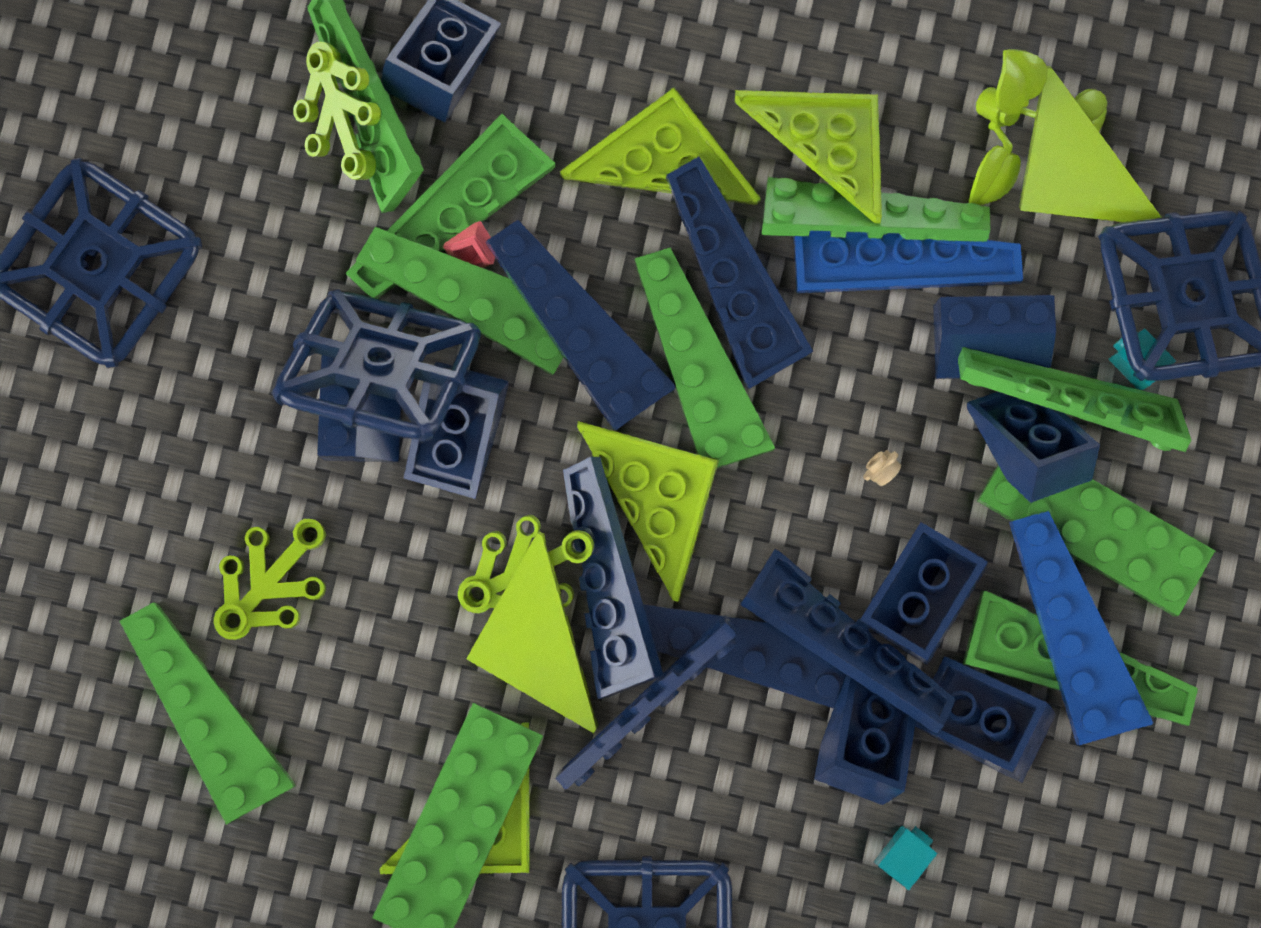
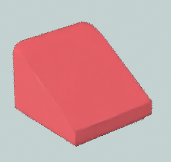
(471, 246)

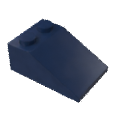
(438, 56)
(463, 443)
(1034, 445)
(991, 720)
(866, 745)

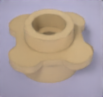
(882, 467)

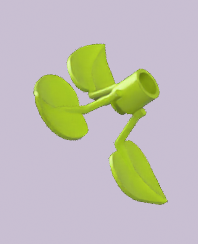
(1020, 80)

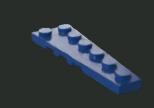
(900, 263)
(1085, 660)

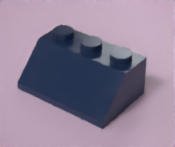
(997, 325)
(358, 443)
(924, 593)

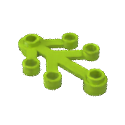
(324, 64)
(265, 584)
(493, 586)

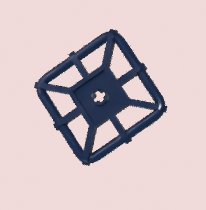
(119, 261)
(1169, 282)
(356, 365)
(647, 915)

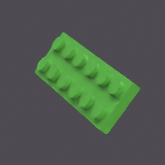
(1113, 539)
(459, 822)

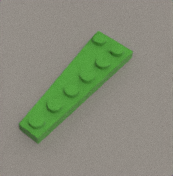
(387, 140)
(471, 190)
(803, 207)
(463, 293)
(708, 388)
(1097, 401)
(1011, 643)
(219, 740)

